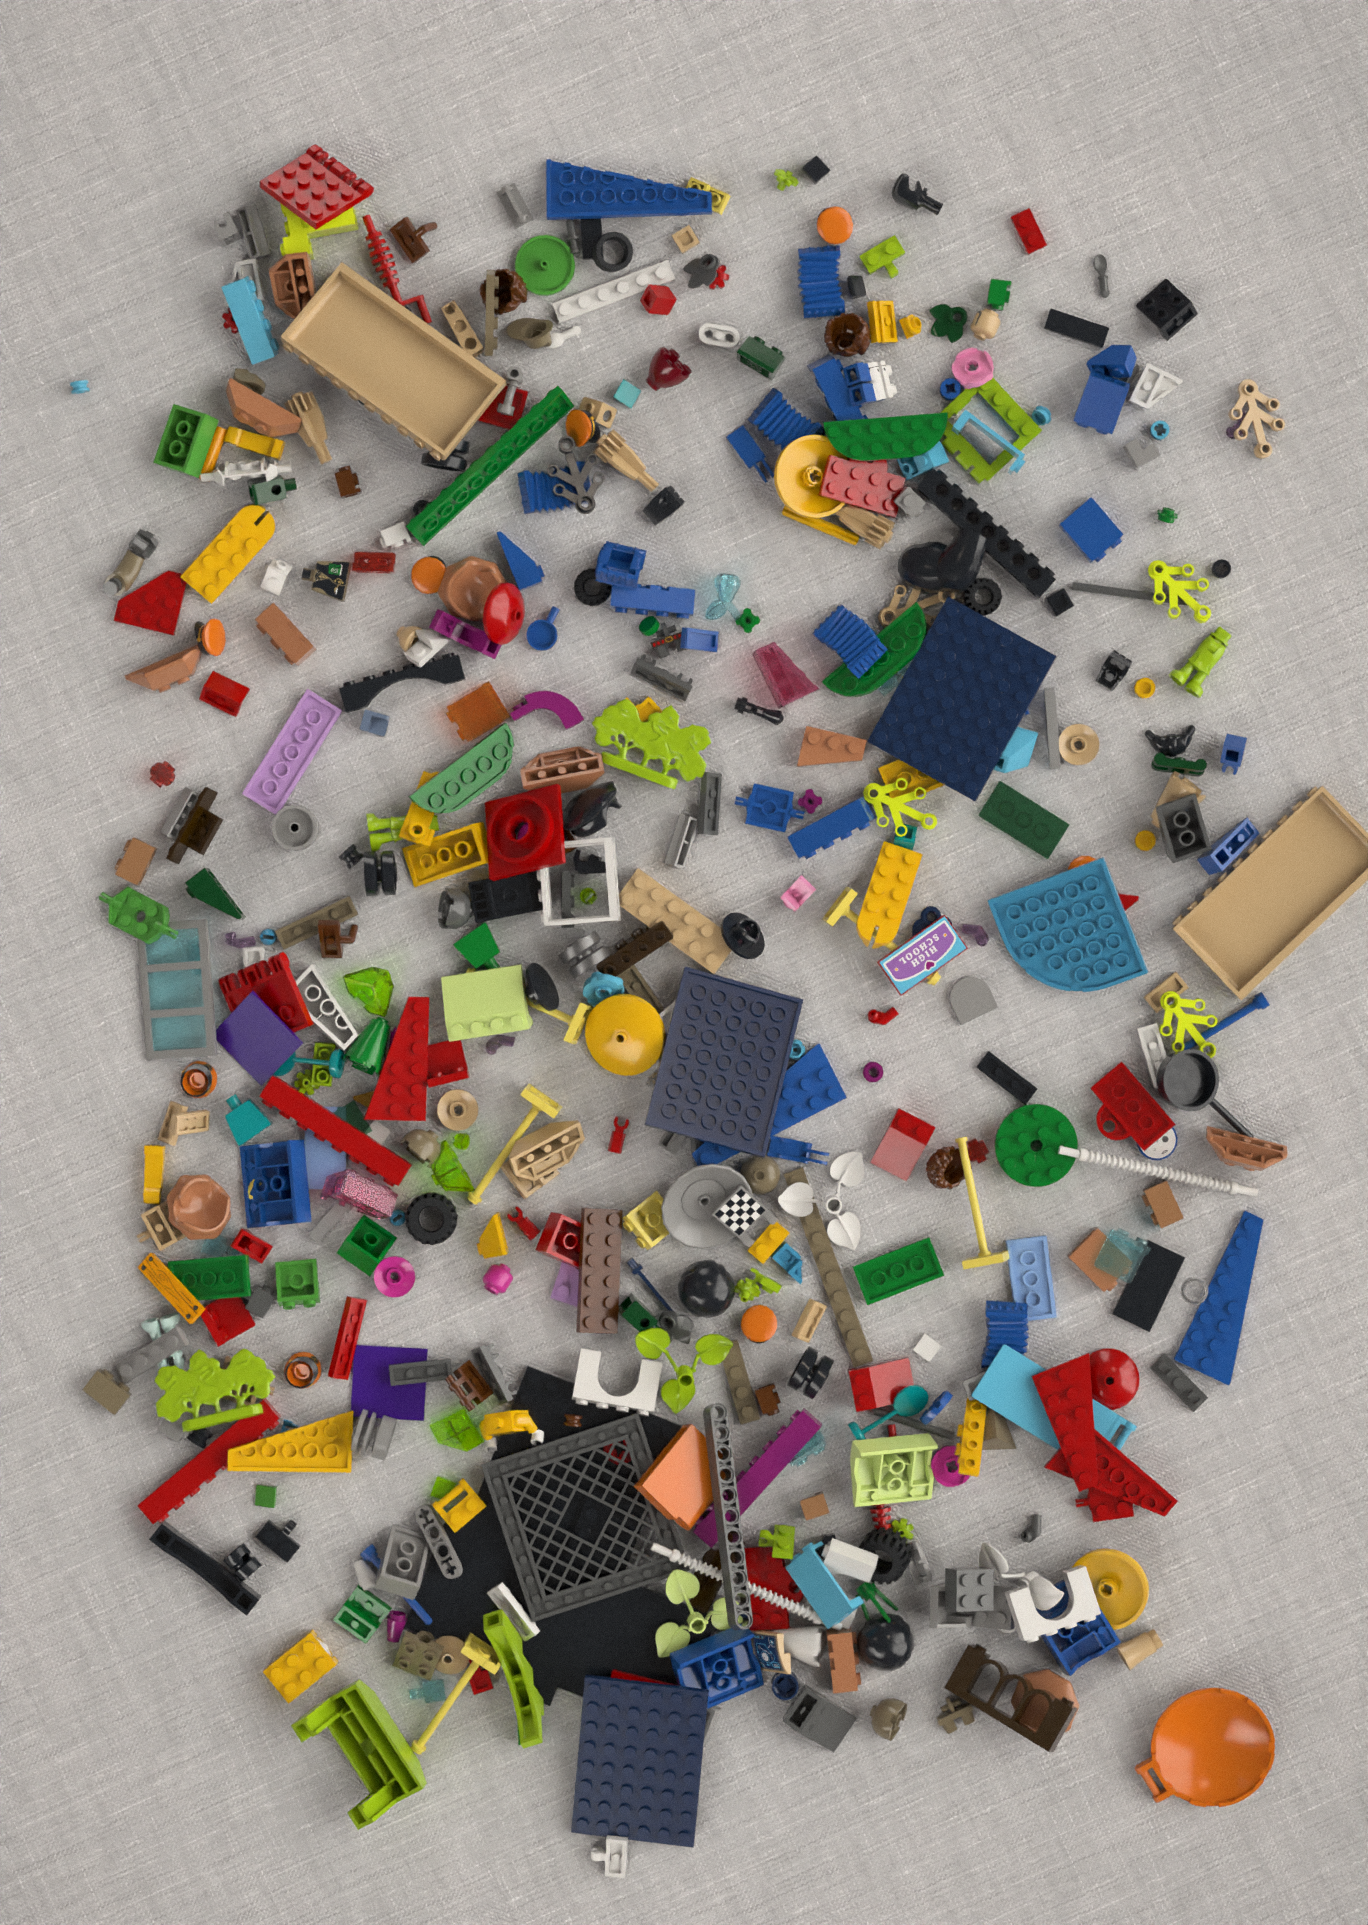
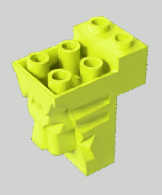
(300, 232)

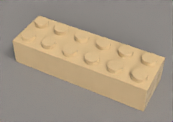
(691, 930)

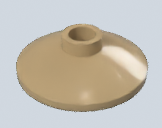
(1089, 741)
(449, 1117)
(452, 1648)

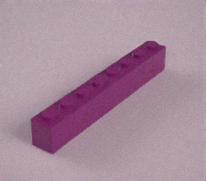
(763, 1469)

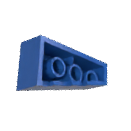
(834, 386)
(654, 599)
(831, 827)

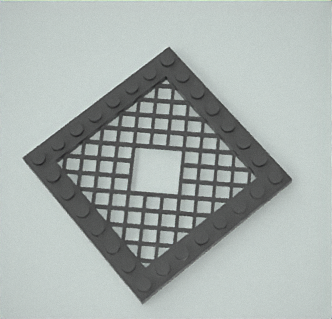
(559, 1601)

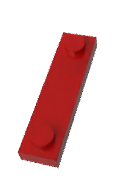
(347, 1338)

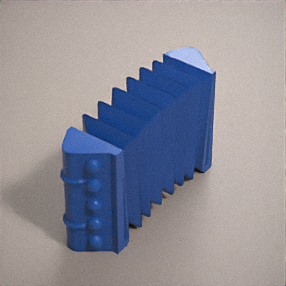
(820, 281)
(782, 422)
(538, 494)
(619, 565)
(850, 640)
(1005, 1325)

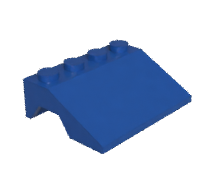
(284, 1186)
(1078, 1644)
(719, 1664)

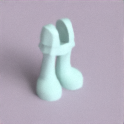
(168, 1322)

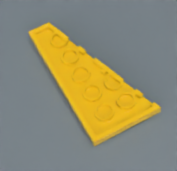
(308, 1448)

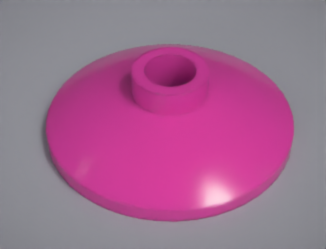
(394, 1287)

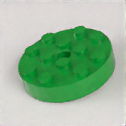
(1014, 1141)

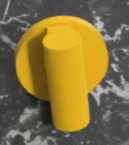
(911, 326)

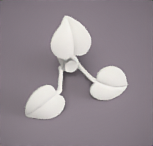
(798, 1200)
(1043, 1592)

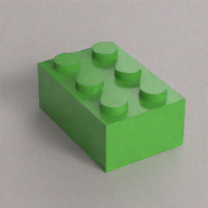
(186, 441)

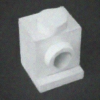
(395, 536)

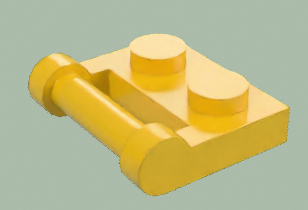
(464, 1510)

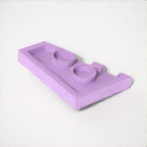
(566, 1285)

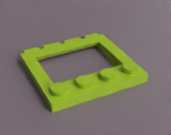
(1008, 410)

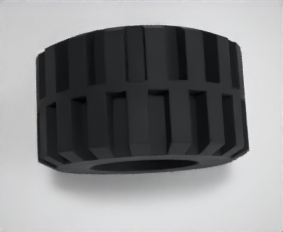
(440, 1202)
(895, 1547)

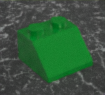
(366, 1245)

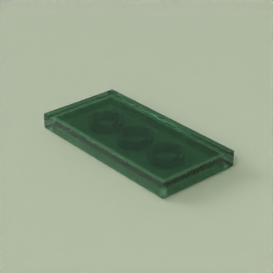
(1023, 820)

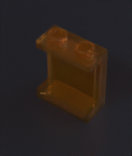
(477, 712)

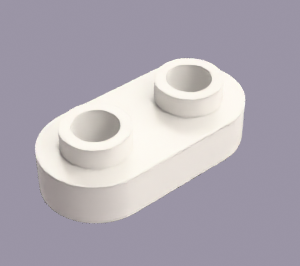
(719, 334)

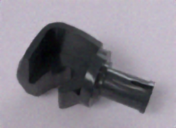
(913, 199)

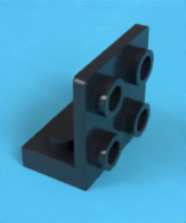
(1167, 309)

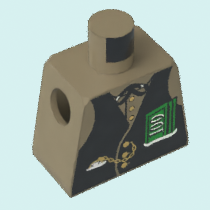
(329, 578)

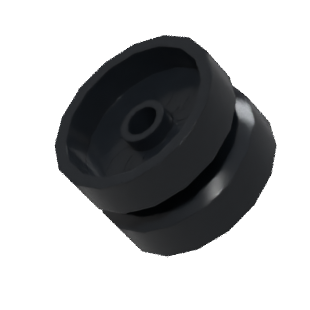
(453, 462)
(380, 873)
(812, 1373)

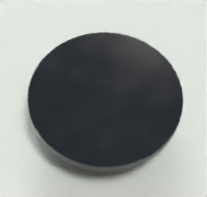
(742, 935)
(541, 988)

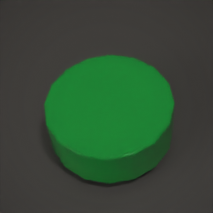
(649, 626)

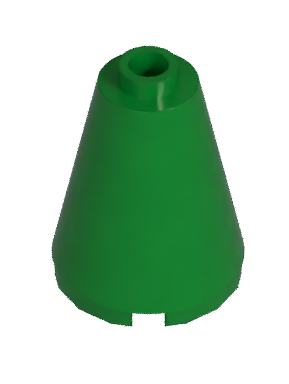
(369, 1048)

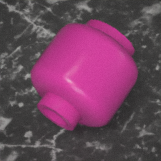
(497, 1279)

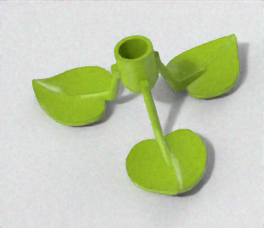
(680, 1391)

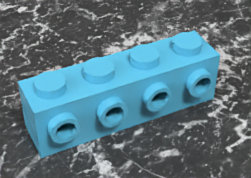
(250, 320)

